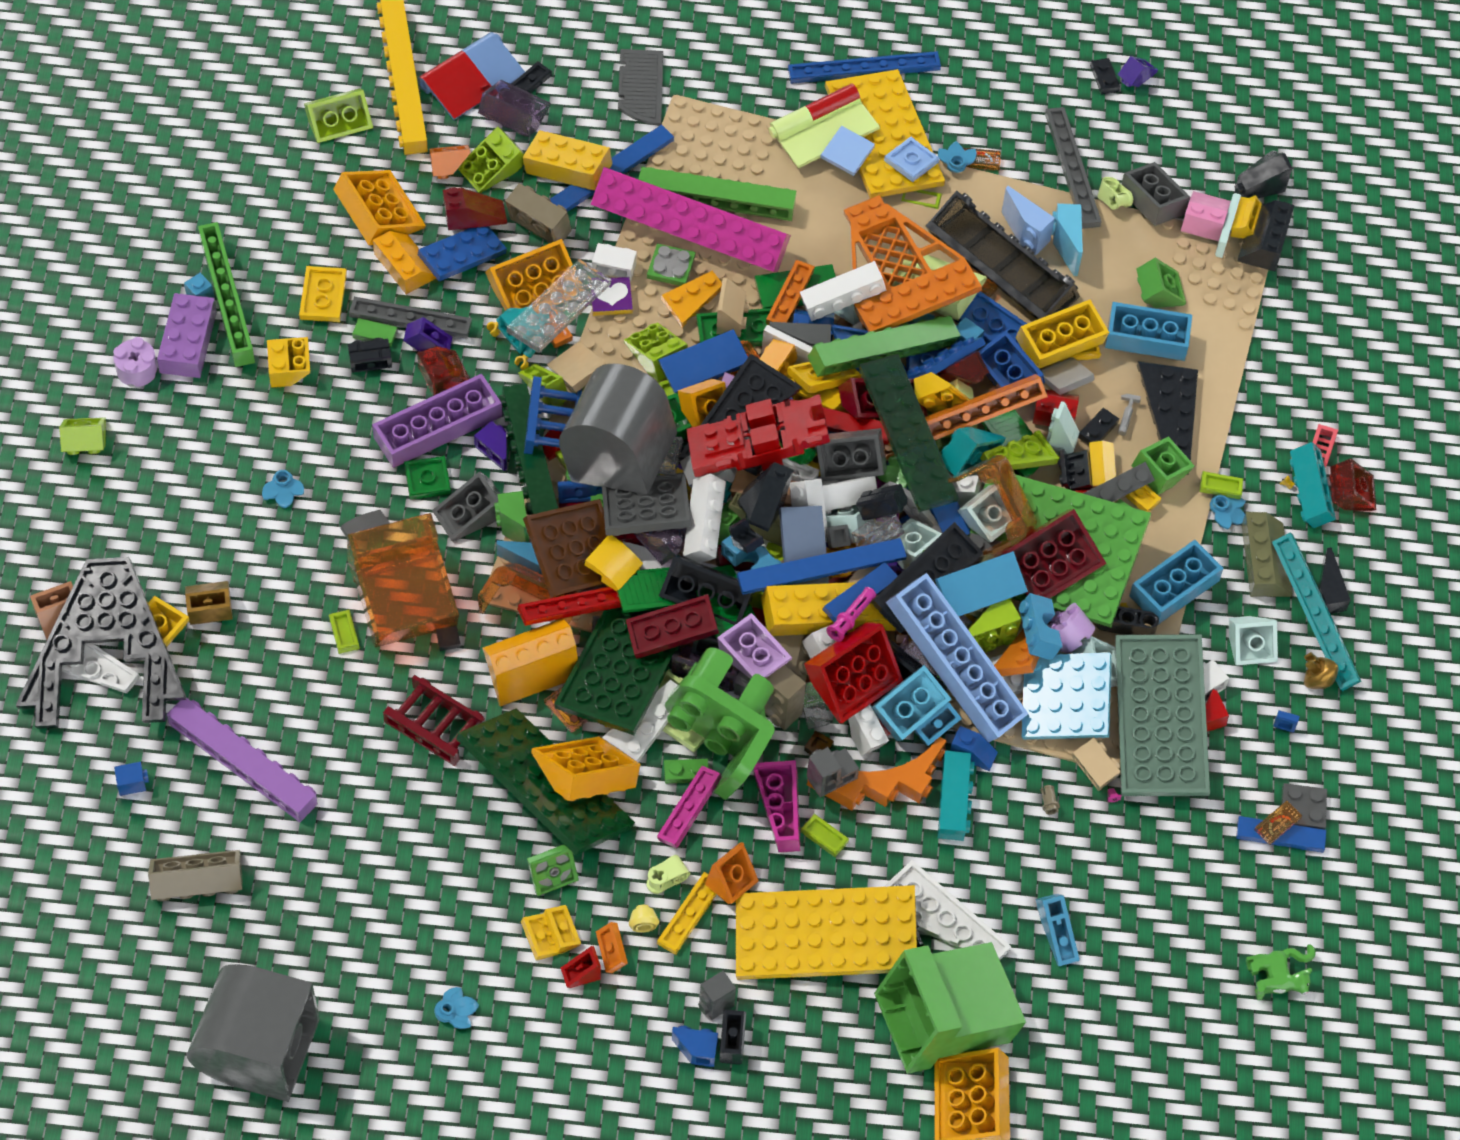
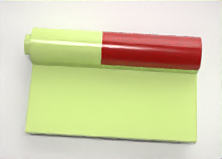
(812, 127)

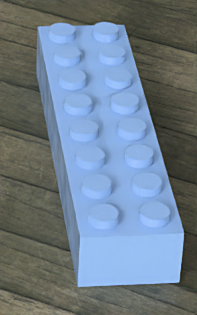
(957, 658)

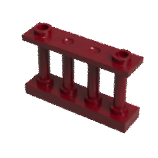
(431, 740)

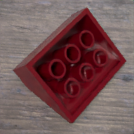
(1056, 555)

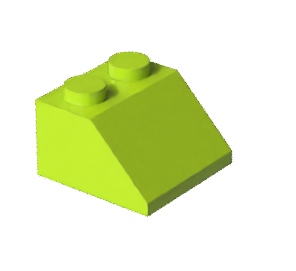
(83, 435)

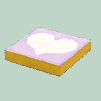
(614, 299)

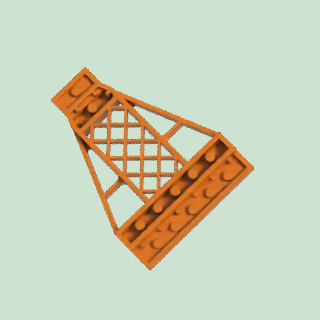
(914, 296)

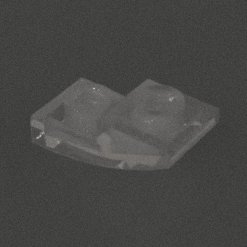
(814, 708)

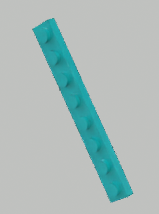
(1316, 610)

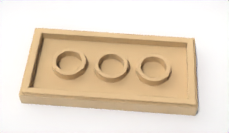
(576, 365)

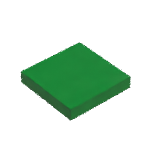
(427, 477)

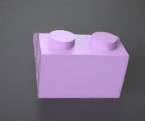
(753, 648)

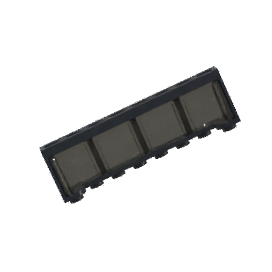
(1002, 258)

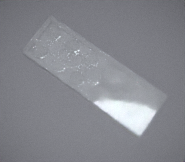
(558, 305)

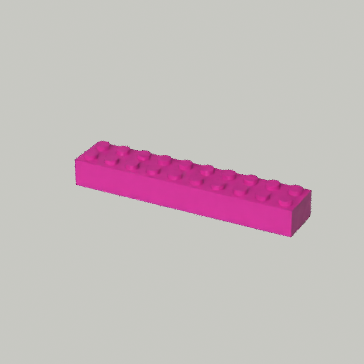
(690, 220)

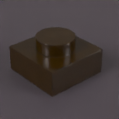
(817, 742)

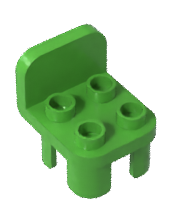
(724, 721)

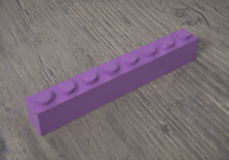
(242, 758)

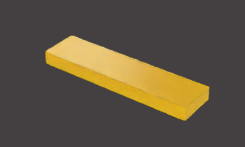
(687, 916)

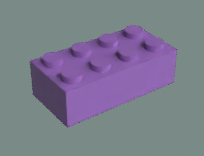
(187, 335)

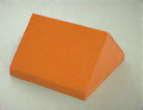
(732, 874)

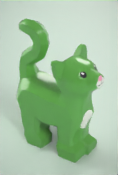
(1277, 971)

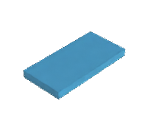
(982, 584)

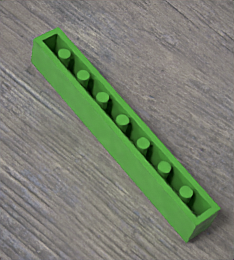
(725, 194)
(226, 294)
(904, 340)

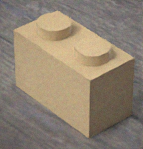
(1096, 763)

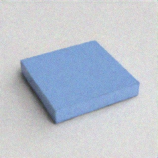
(847, 150)
(911, 159)

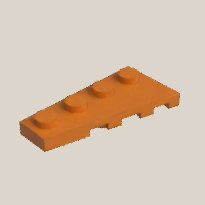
(1017, 658)

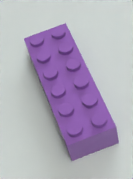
(437, 420)

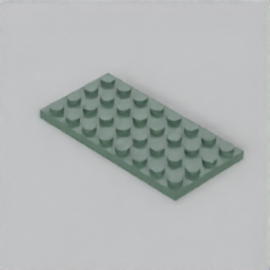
(1162, 715)

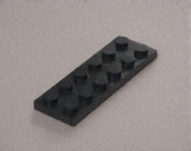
(946, 555)

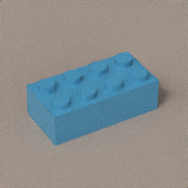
(1148, 331)
(1176, 581)

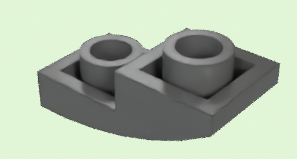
(364, 522)

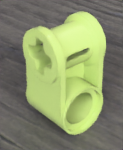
(1114, 193)
(667, 875)

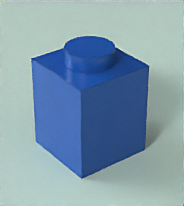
(131, 778)

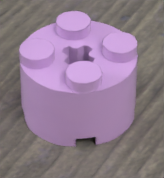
(135, 362)
(1072, 626)

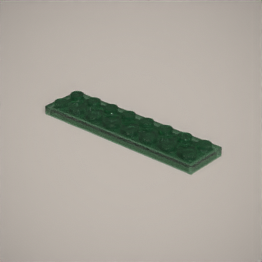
(908, 433)

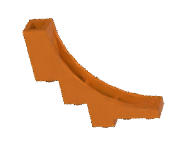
(884, 785)

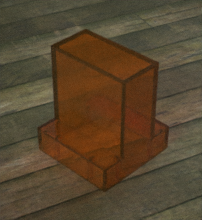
(401, 580)

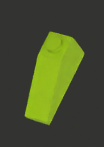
(549, 380)

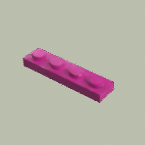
(689, 807)

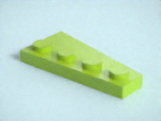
(1026, 453)

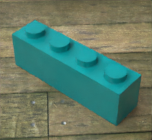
(1312, 485)
(954, 796)

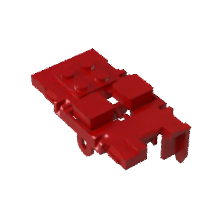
(724, 445)

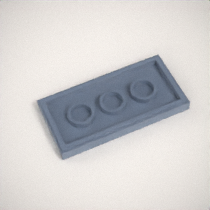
(802, 535)

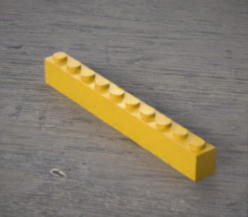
(402, 77)

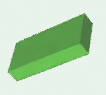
(369, 330)

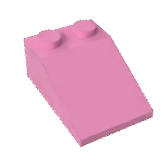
(1205, 216)

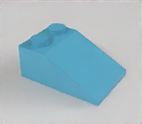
(1068, 234)
(910, 703)

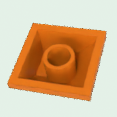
(447, 160)

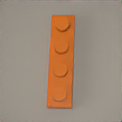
(790, 293)

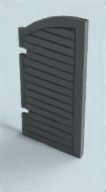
(641, 85)

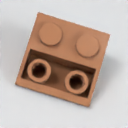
(49, 605)

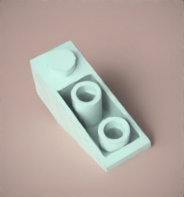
(1062, 430)

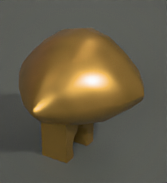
(1320, 672)

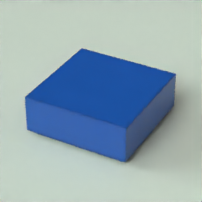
(1286, 721)

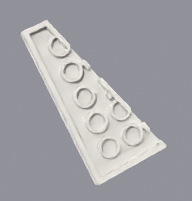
(944, 915)

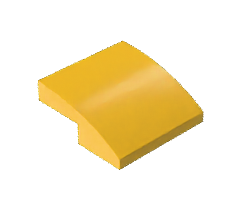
(613, 562)
(550, 932)

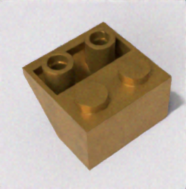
(208, 602)

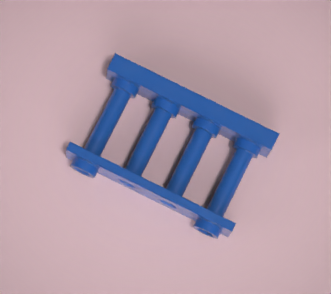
(536, 407)

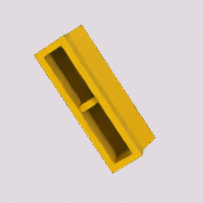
(1246, 217)
(1102, 462)

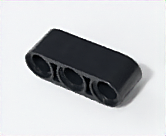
(1137, 623)

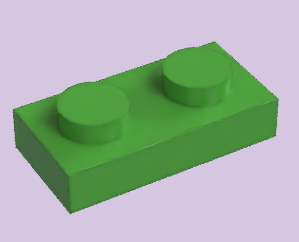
(682, 770)

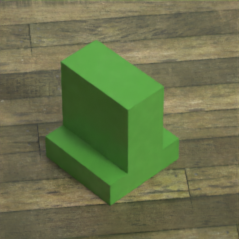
(947, 1004)

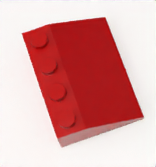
(855, 671)

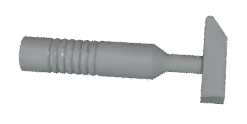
(1127, 412)

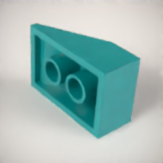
(967, 448)

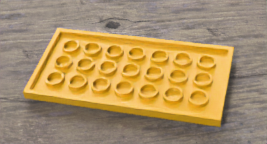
(893, 110)
(823, 931)

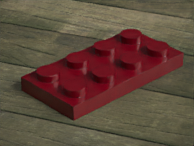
(672, 626)

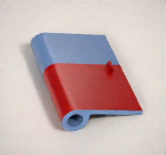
(469, 73)

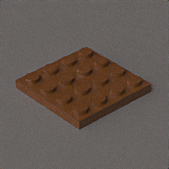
(563, 543)

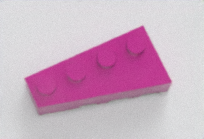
(780, 798)

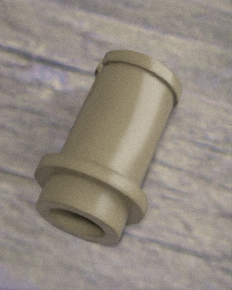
(1050, 804)

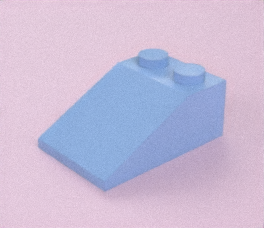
(1027, 220)

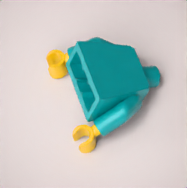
(501, 326)

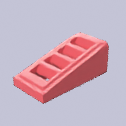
(1329, 432)

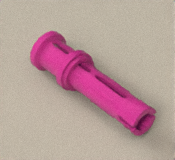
(846, 619)

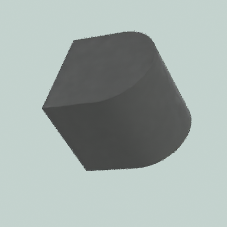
(618, 430)
(255, 1030)

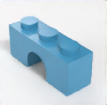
(759, 557)
(1035, 615)

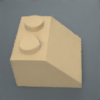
(731, 308)

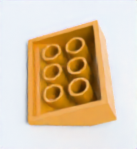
(377, 204)
(528, 275)
(531, 661)
(586, 768)
(972, 1096)

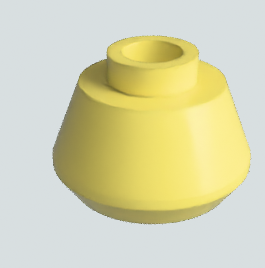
(643, 919)

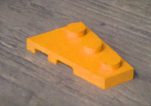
(690, 297)

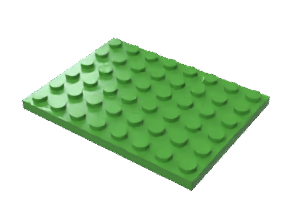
(1116, 533)

